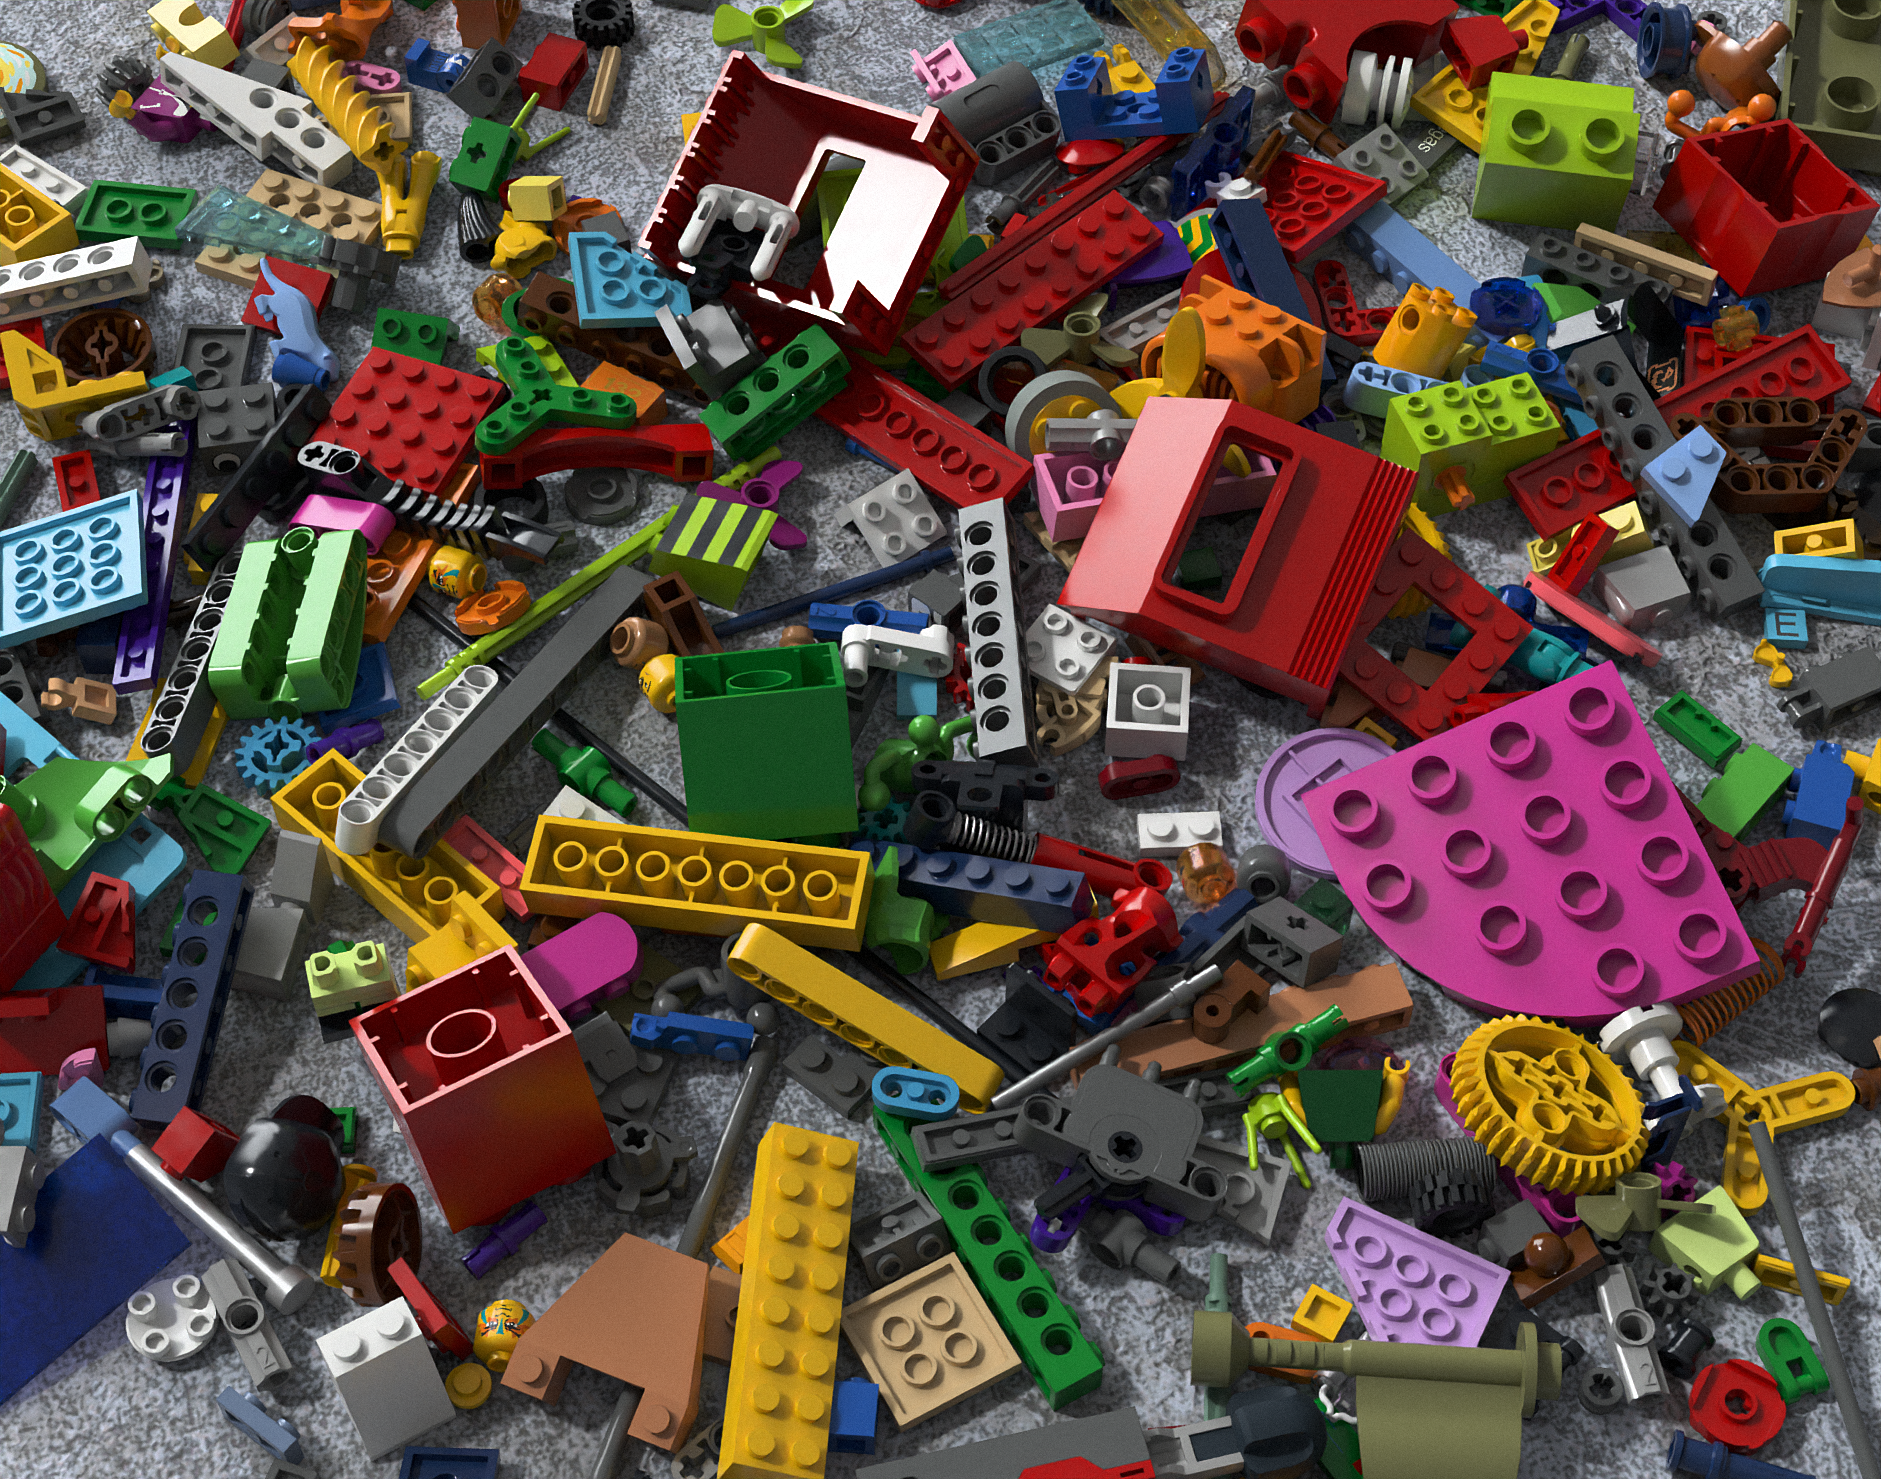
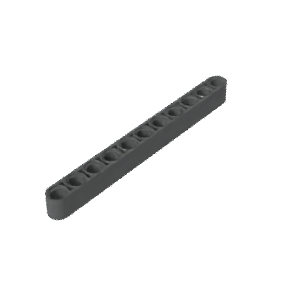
(513, 718)

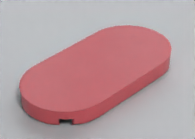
(1592, 619)

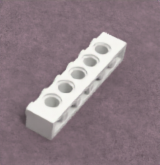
(73, 279)

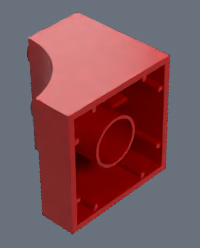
(485, 1088)

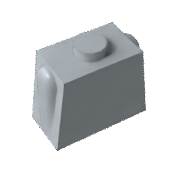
(1642, 589)
(271, 952)

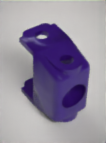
(1162, 265)

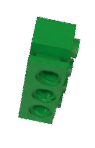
(777, 395)

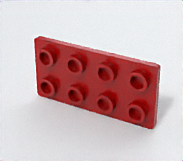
(49, 1025)

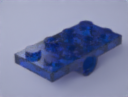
(1213, 153)

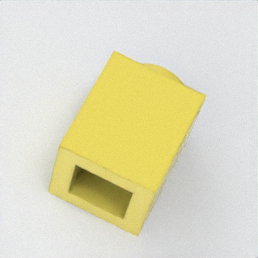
(537, 198)

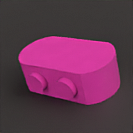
(587, 964)

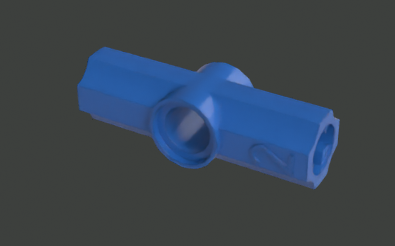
(1539, 363)
(830, 620)

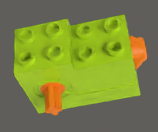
(1468, 439)

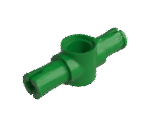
(584, 772)
(1268, 1060)

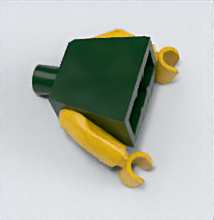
(1345, 1105)

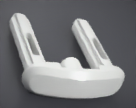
(747, 211)

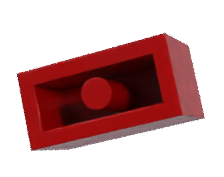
(554, 71)

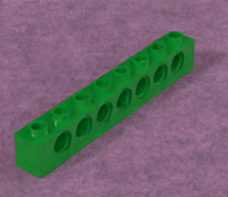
(1057, 1376)

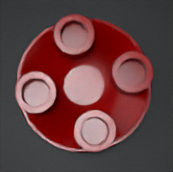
(1083, 154)

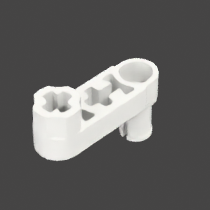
(919, 654)

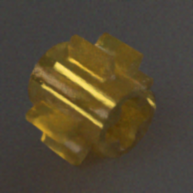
(1736, 328)

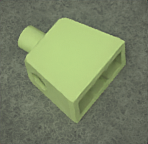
(1710, 1246)

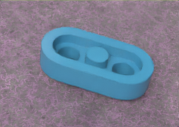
(916, 1092)

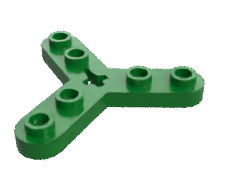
(560, 403)

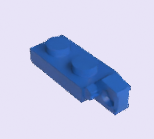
(692, 1035)

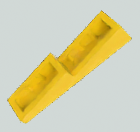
(985, 947)

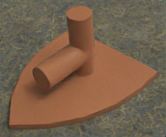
(1855, 281)

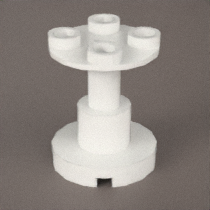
(1645, 1042)

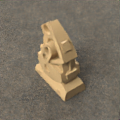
(1073, 717)

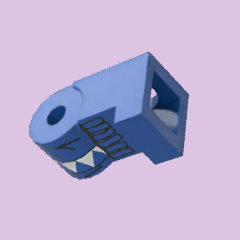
(432, 67)

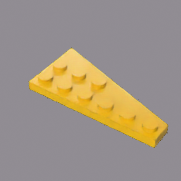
(1461, 111)

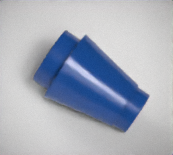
(293, 369)

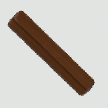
(1265, 157)

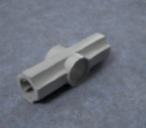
(1099, 433)
(257, 1345)
(1635, 1360)

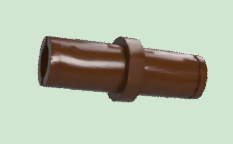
(1318, 134)

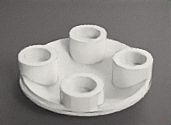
(171, 1319)

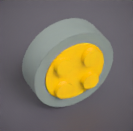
(1052, 396)

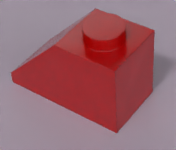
(195, 1146)

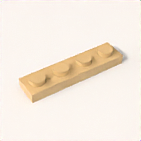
(1688, 278)

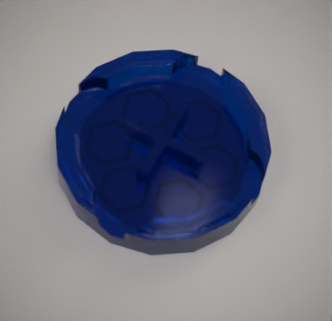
(1506, 306)

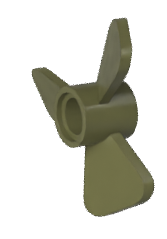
(1079, 338)
(1631, 1206)

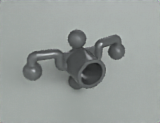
(725, 984)

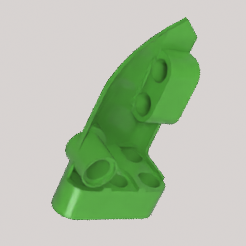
(79, 805)

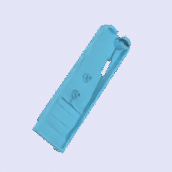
(1823, 586)

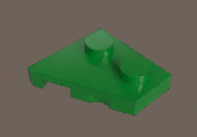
(222, 829)

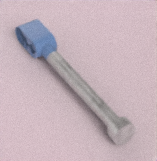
(90, 1111)

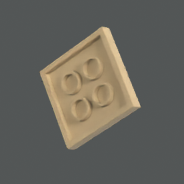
(928, 1342)

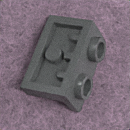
(899, 1239)

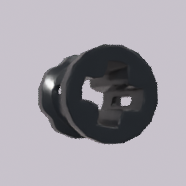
(1686, 1348)

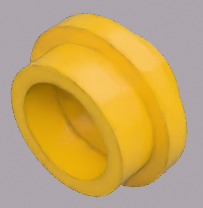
(468, 1385)

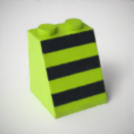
(712, 546)

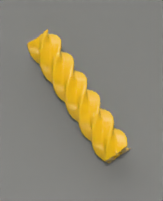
(344, 108)

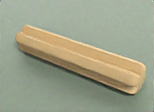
(604, 85)

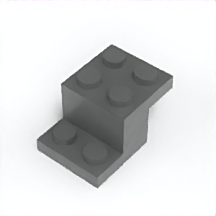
(713, 345)

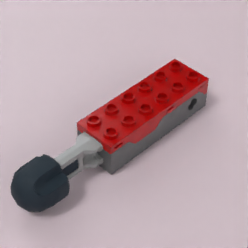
(1263, 1436)

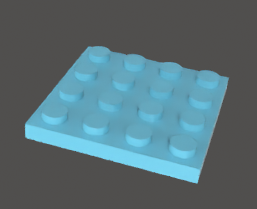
(72, 568)

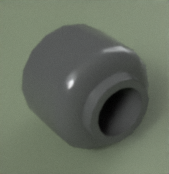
(1264, 873)

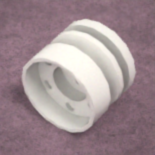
(1377, 90)

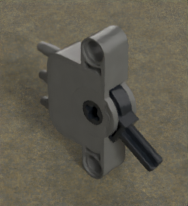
(1122, 1142)

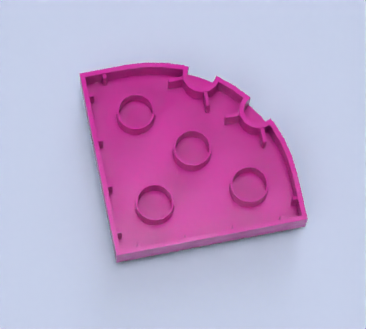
(1537, 861)

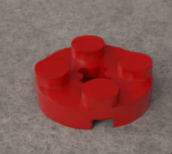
(1715, 1421)

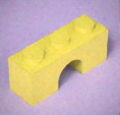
(197, 37)

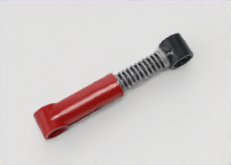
(935, 821)

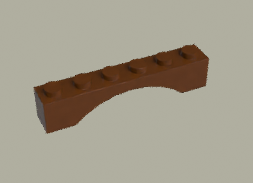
(677, 609)

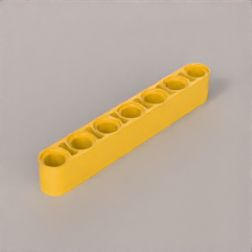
(861, 1014)

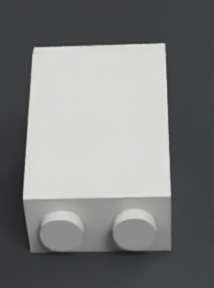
(386, 1378)

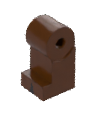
(1227, 1001)

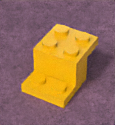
(467, 938)

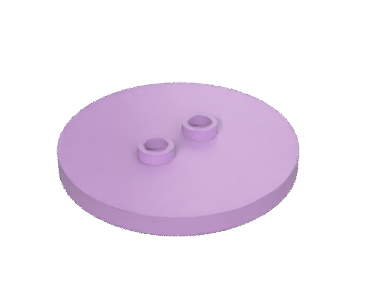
(1297, 768)

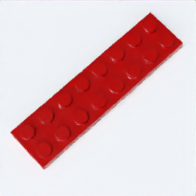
(1032, 289)

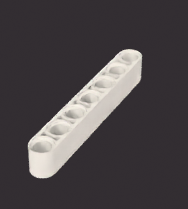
(412, 758)

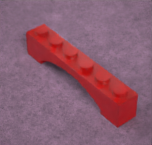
(671, 450)

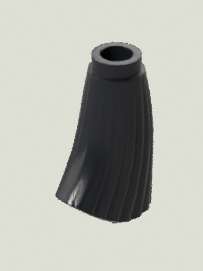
(476, 229)

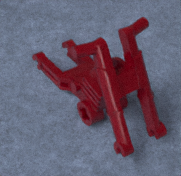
(1781, 866)

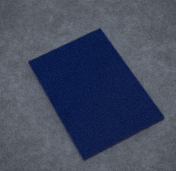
(88, 1252)

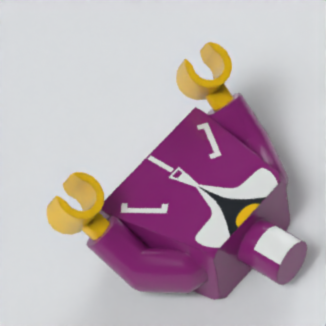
(159, 111)

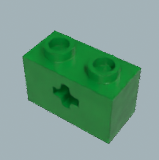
(484, 158)

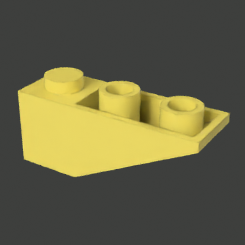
(1631, 540)

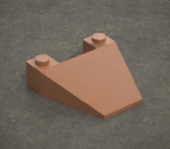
(634, 1320)

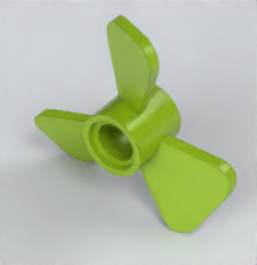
(763, 27)

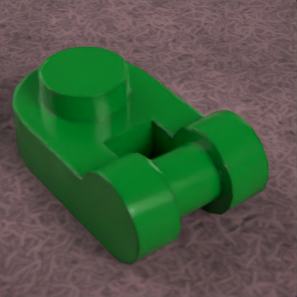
(1784, 1345)

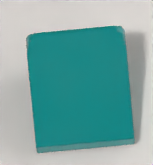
(178, 376)

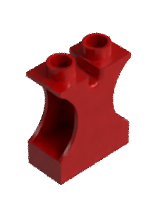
(1322, 36)

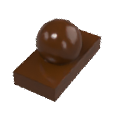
(1554, 1264)

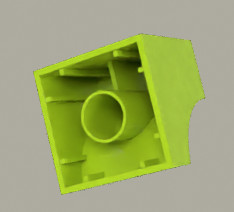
(1555, 152)

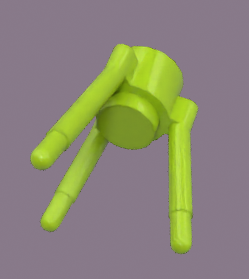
(526, 152)
(1270, 1116)

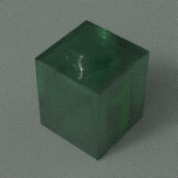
(1327, 905)

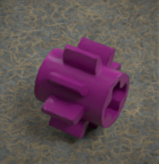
(1675, 1184)

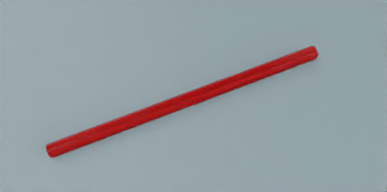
(1066, 209)

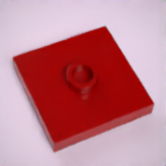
(309, 281)

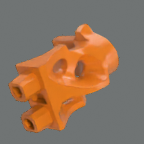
(346, 33)

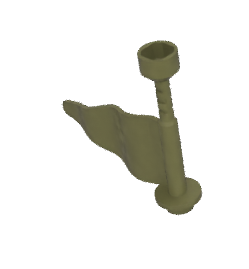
(1417, 1405)

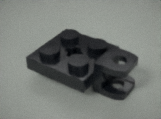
(723, 257)

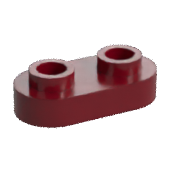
(1139, 777)

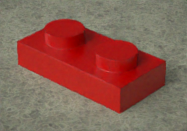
(76, 479)
(1583, 554)

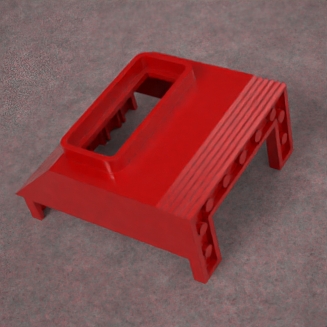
(776, 143)
(1301, 572)

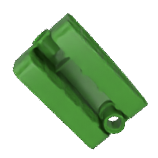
(292, 626)

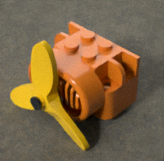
(1234, 350)

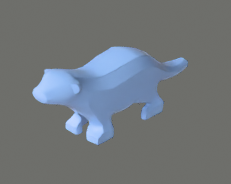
(296, 322)

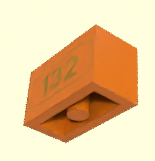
(647, 395)

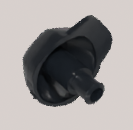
(287, 1171)

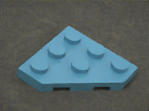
(619, 286)

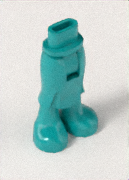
(1538, 655)

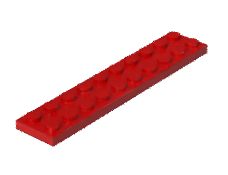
(910, 429)
(1587, 476)

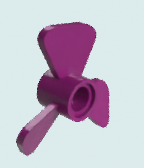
(764, 494)

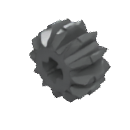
(124, 74)

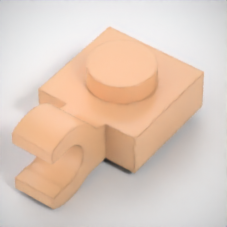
(86, 697)

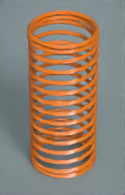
(1695, 1023)

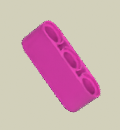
(338, 514)

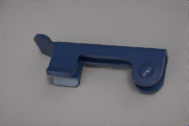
(1668, 1130)

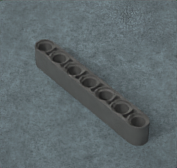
(187, 695)

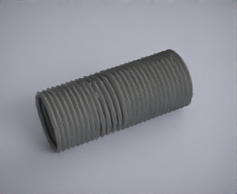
(1392, 1168)

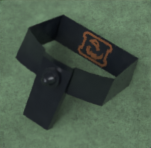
(1610, 318)

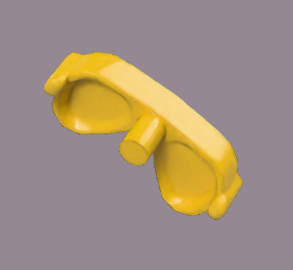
(1768, 656)

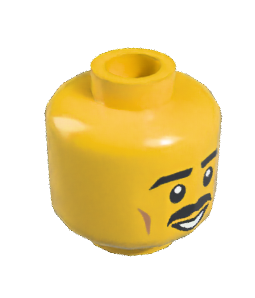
(658, 682)

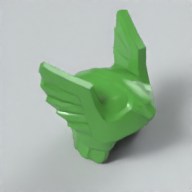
(901, 922)

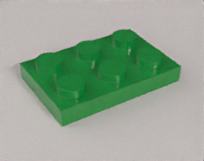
(131, 210)

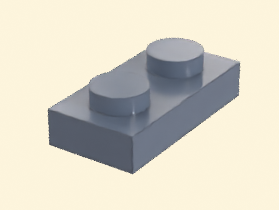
(249, 1416)

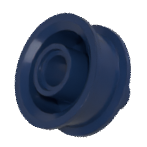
(1665, 41)

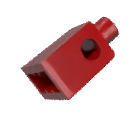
(1481, 46)

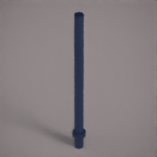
(924, 562)

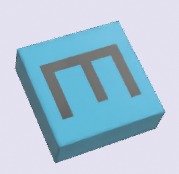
(1785, 628)

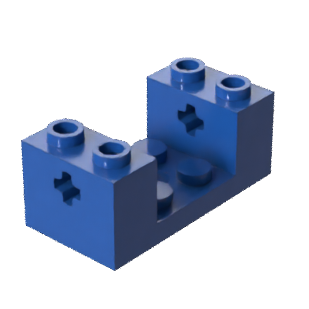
(1175, 106)

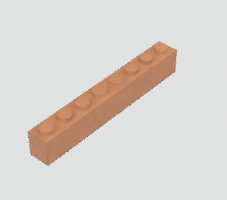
(1370, 1001)

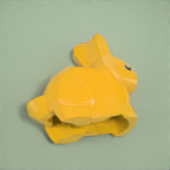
(522, 246)

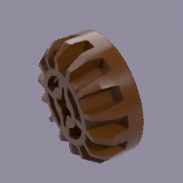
(101, 338)
(377, 1230)

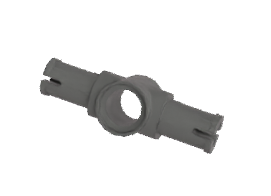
(1124, 1240)

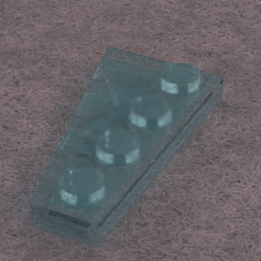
(251, 226)

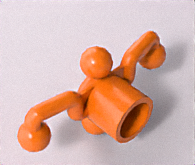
(1682, 103)

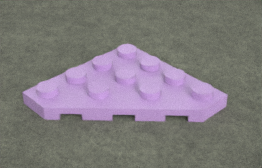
(1410, 1281)

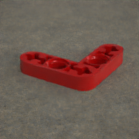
(1356, 322)

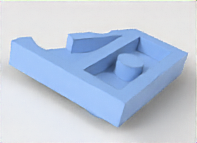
(1686, 473)

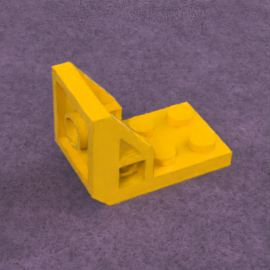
(44, 394)

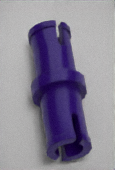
(347, 740)
(504, 1240)

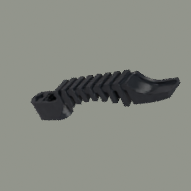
(349, 476)

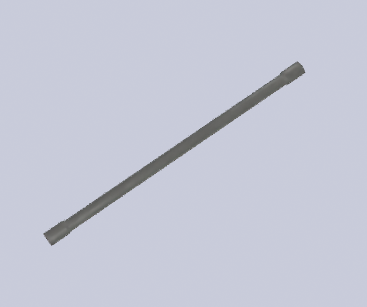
(754, 1075)

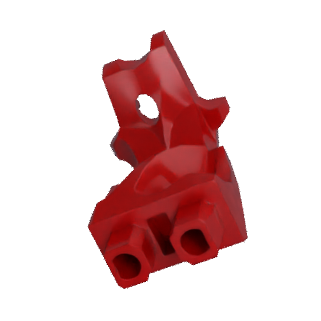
(1133, 934)

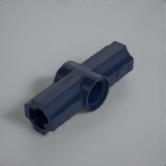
(1204, 930)

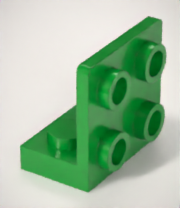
(414, 334)

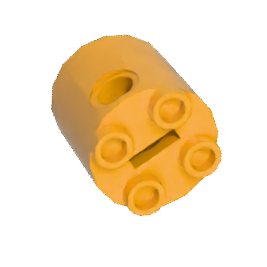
(1424, 332)

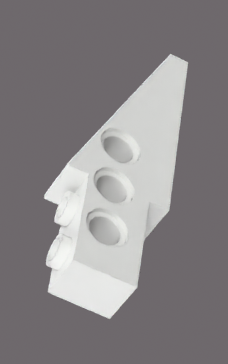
(260, 118)

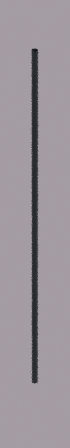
(679, 810)

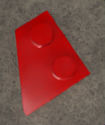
(103, 924)

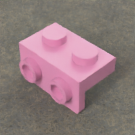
(943, 70)

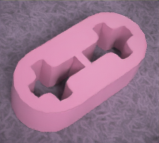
(373, 78)

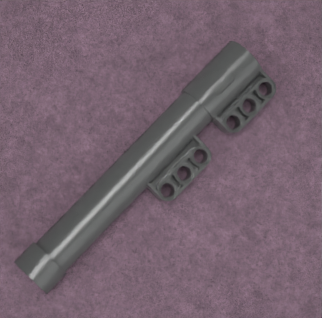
(996, 115)

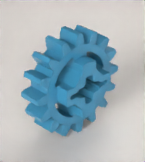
(274, 754)

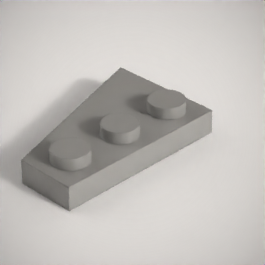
(1252, 1195)

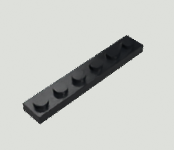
(256, 479)

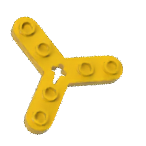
(1780, 1106)

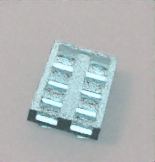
(1031, 37)

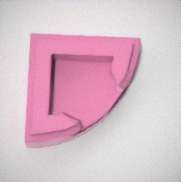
(81, 1064)

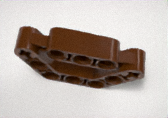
(1775, 423)

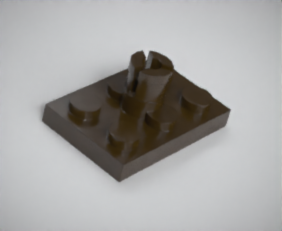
(1837, 506)

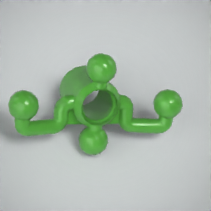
(895, 757)

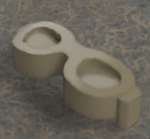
(156, 280)

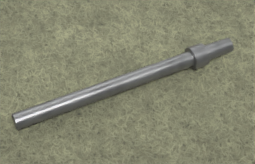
(1180, 994)

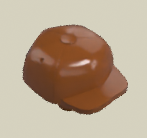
(1737, 72)

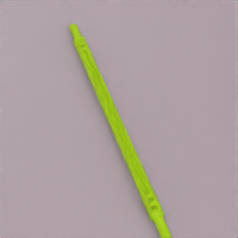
(576, 587)

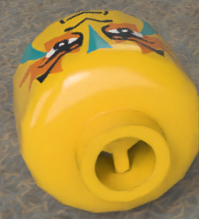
(456, 572)
(499, 1331)

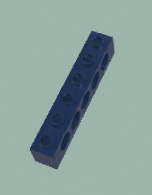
(191, 1063)

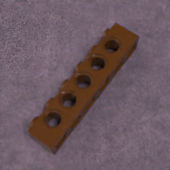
(552, 311)

